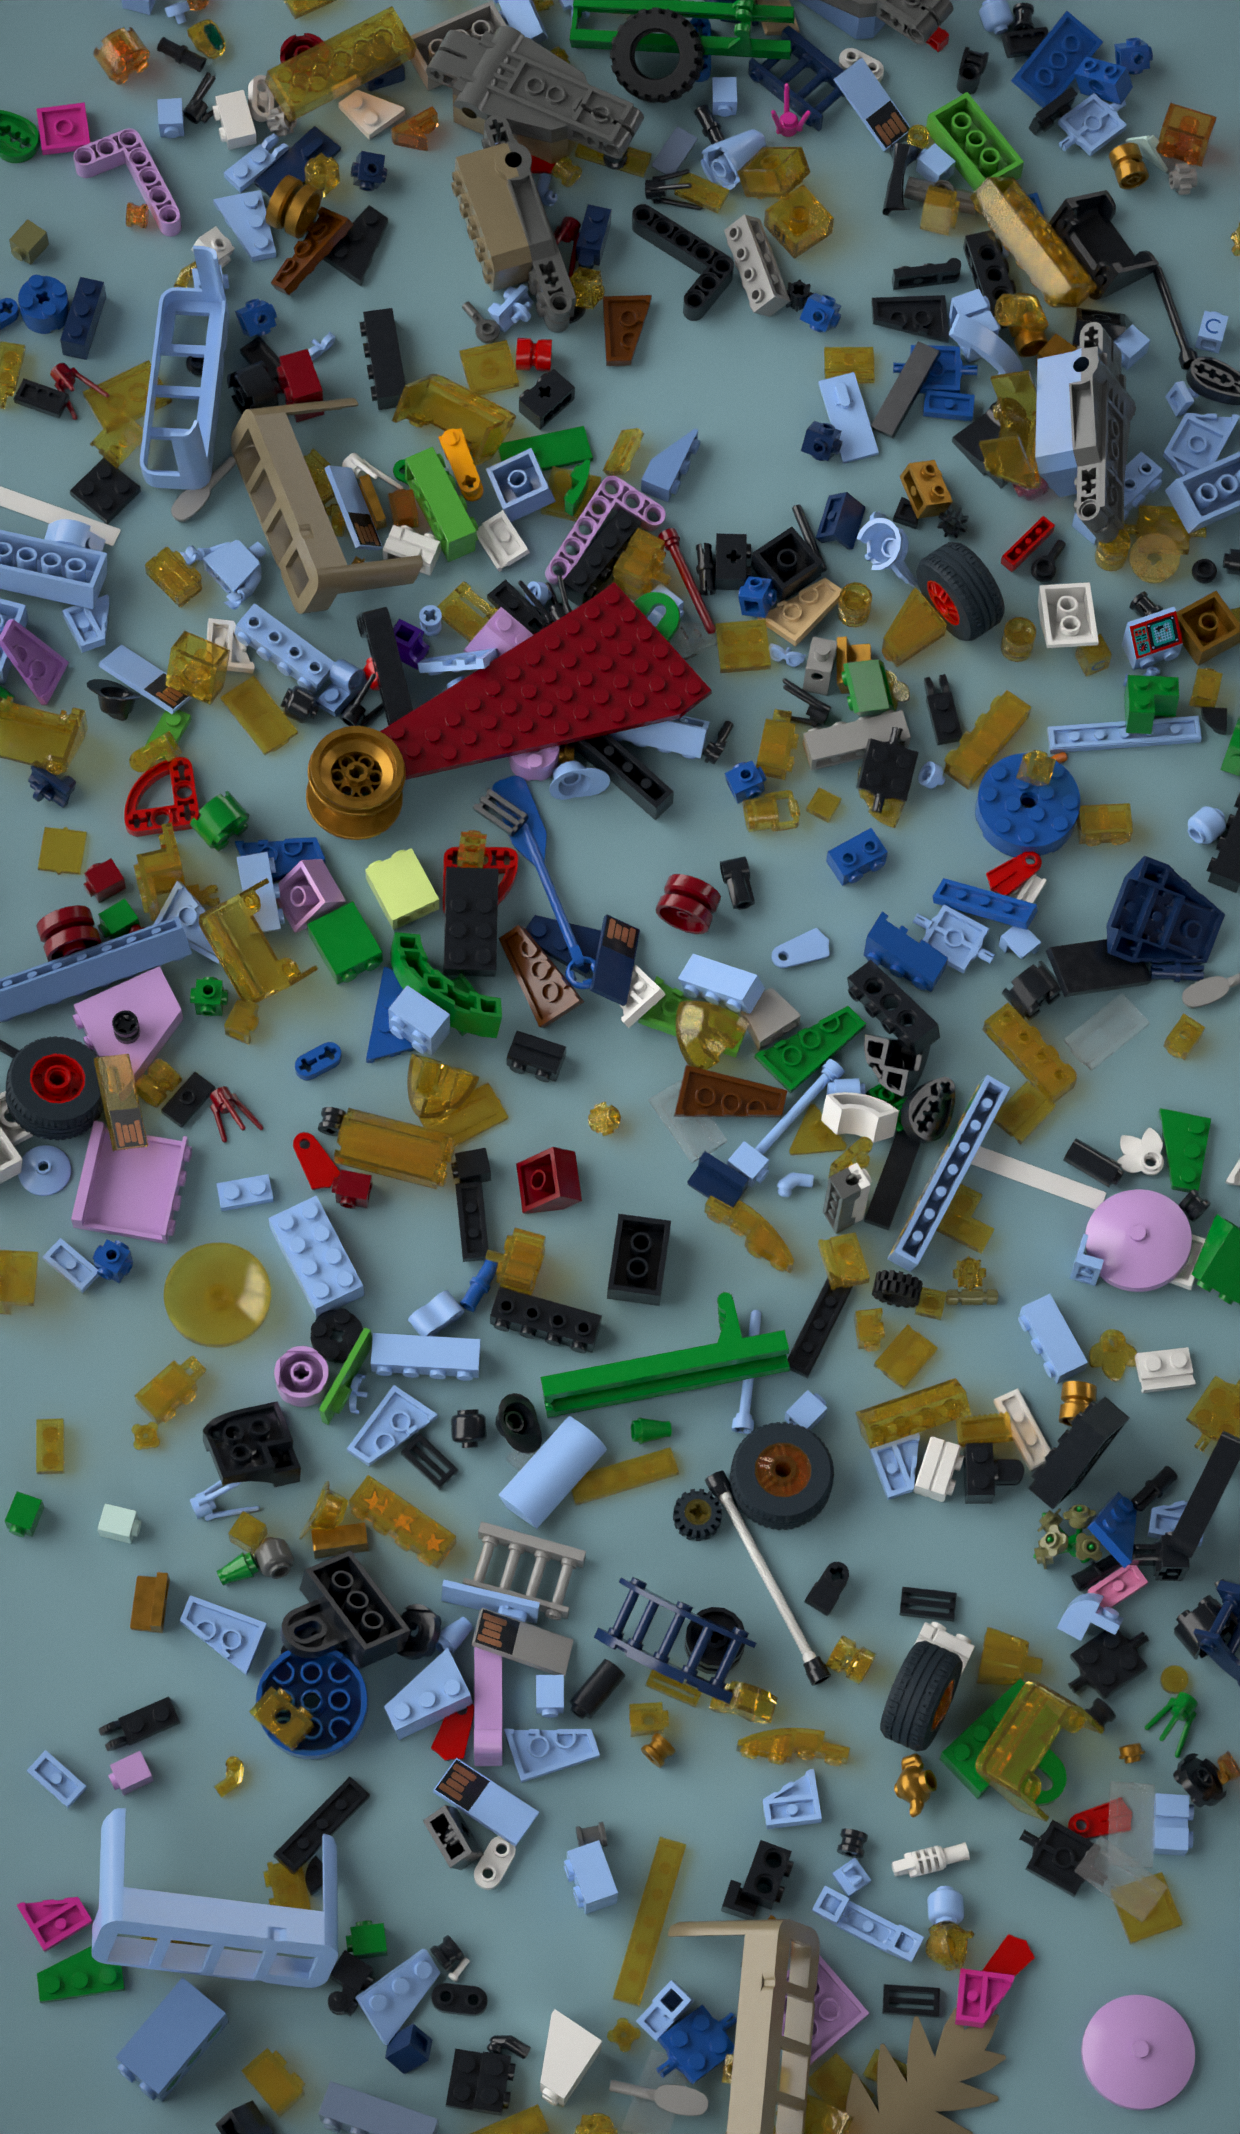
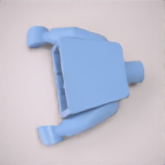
(232, 568)

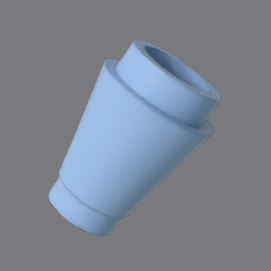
(453, 1635)

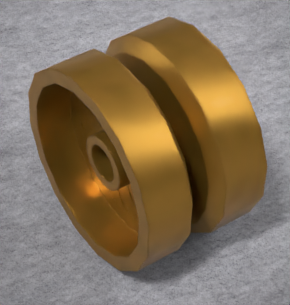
(293, 206)

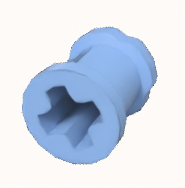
(430, 618)

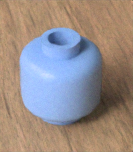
(996, 16)
(1206, 825)
(945, 1906)

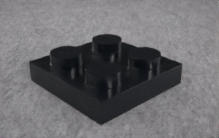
(105, 491)

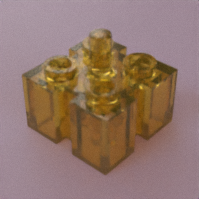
(640, 565)
(520, 1262)

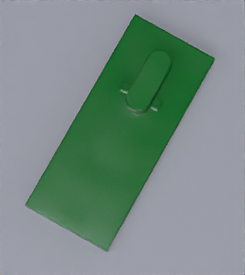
(552, 449)

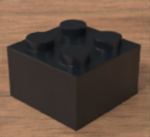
(788, 563)

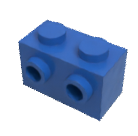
(857, 857)

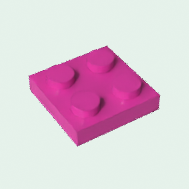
(63, 128)

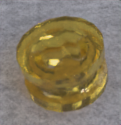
(921, 130)

